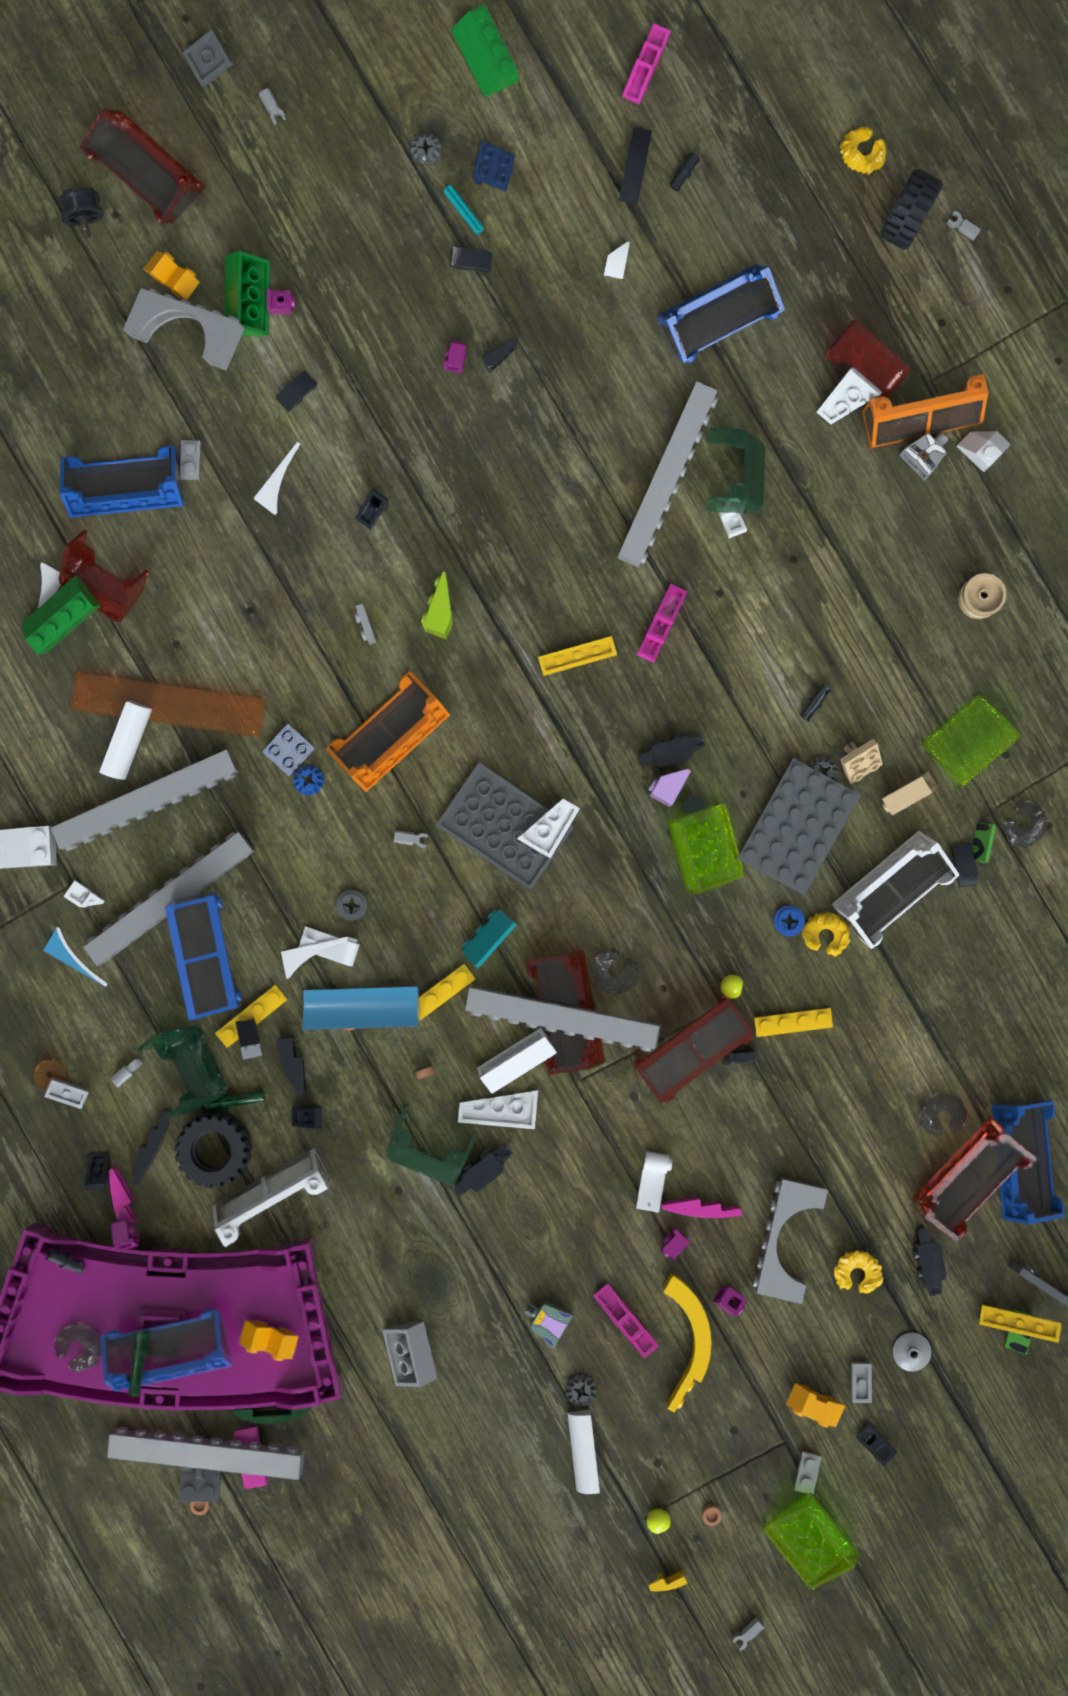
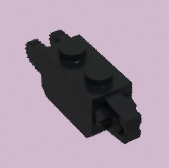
(671, 752)
(484, 1171)
(930, 1261)

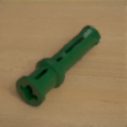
(227, 1101)
(139, 1353)

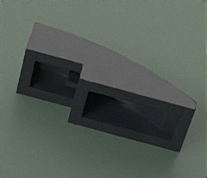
(292, 1064)

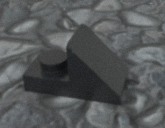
(372, 509)
(248, 1038)
(307, 1116)
(97, 1171)

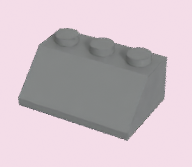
(410, 1354)

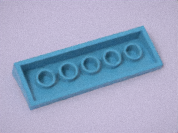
(361, 1008)

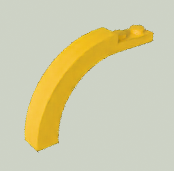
(699, 1361)

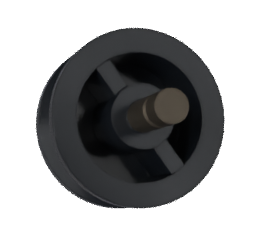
(80, 208)

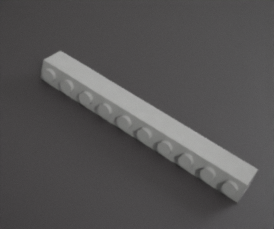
(667, 474)
(143, 800)
(153, 910)
(563, 1017)
(206, 1453)

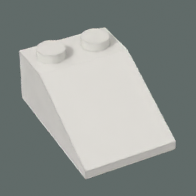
(27, 847)

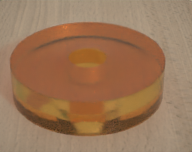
(41, 1070)

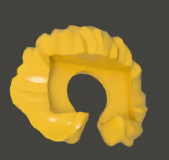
(855, 159)
(826, 921)
(862, 1260)

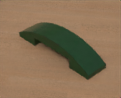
(269, 1417)

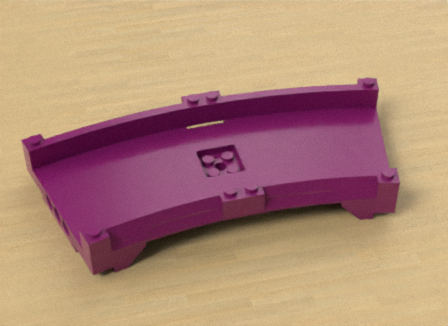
(117, 1294)

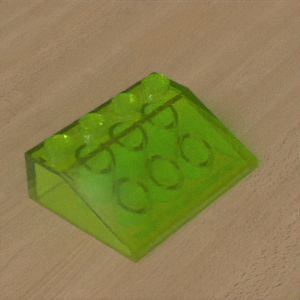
(971, 741)
(706, 849)
(811, 1542)

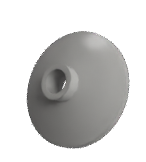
(905, 1344)

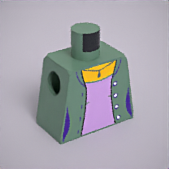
(548, 1321)

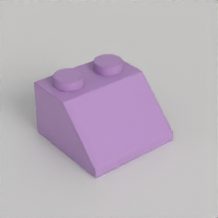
(668, 787)

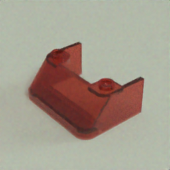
(869, 357)
(112, 593)

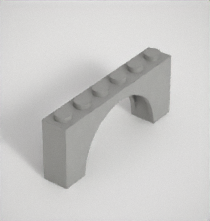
(154, 310)
(790, 1198)

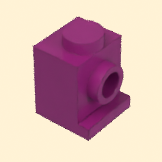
(276, 307)
(456, 357)
(123, 1234)
(674, 1243)
(736, 1304)

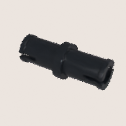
(684, 172)
(815, 702)
(65, 1260)

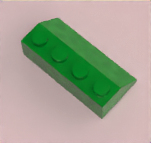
(485, 51)
(246, 292)
(59, 616)

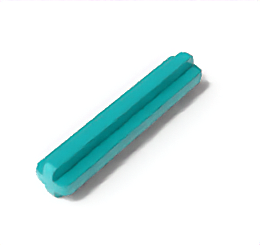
(463, 209)

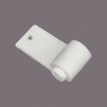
(342, 953)
(652, 1180)

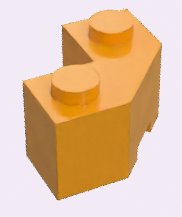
(167, 273)
(277, 1342)
(816, 1406)

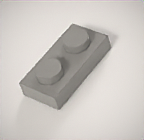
(190, 460)
(367, 632)
(66, 1093)
(861, 1382)
(807, 1472)

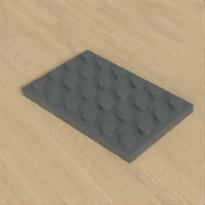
(489, 819)
(798, 826)

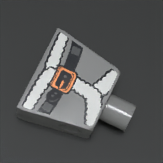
(925, 454)

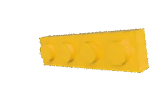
(577, 656)
(444, 990)
(258, 1009)
(793, 1022)
(1020, 1323)

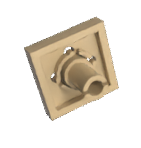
(860, 760)

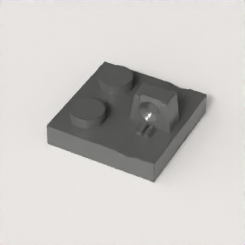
(208, 58)
(200, 1485)

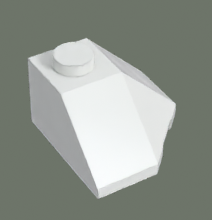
(983, 447)

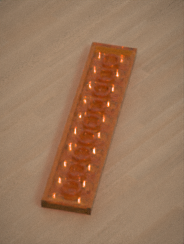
(170, 704)

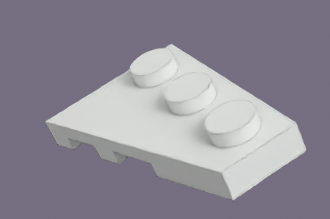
(847, 396)
(550, 829)

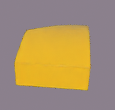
(671, 1582)

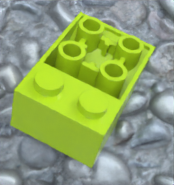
(439, 617)

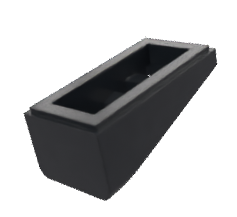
(498, 355)

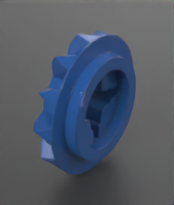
(317, 777)
(795, 927)

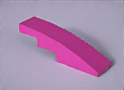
(646, 64)
(662, 623)
(121, 1197)
(693, 1207)
(626, 1320)

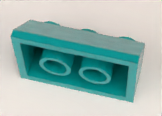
(488, 937)

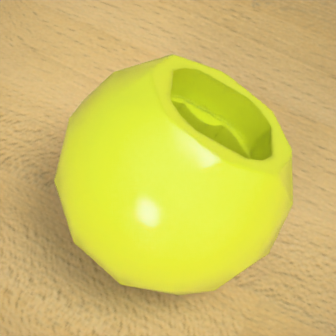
(731, 986)
(658, 1521)

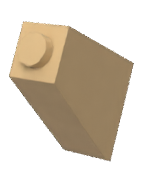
(909, 793)

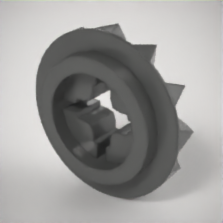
(433, 152)
(825, 762)
(345, 898)
(577, 1382)

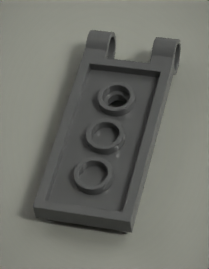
(1029, 1274)

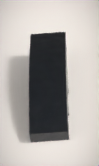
(635, 165)
(149, 1151)

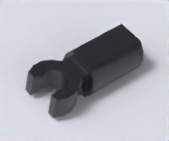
(740, 1056)

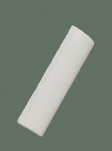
(125, 740)
(516, 1060)
(583, 1452)

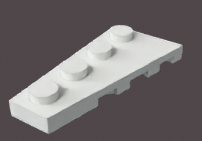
(505, 1111)

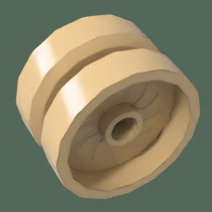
(981, 586)

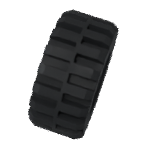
(911, 209)
(189, 1158)

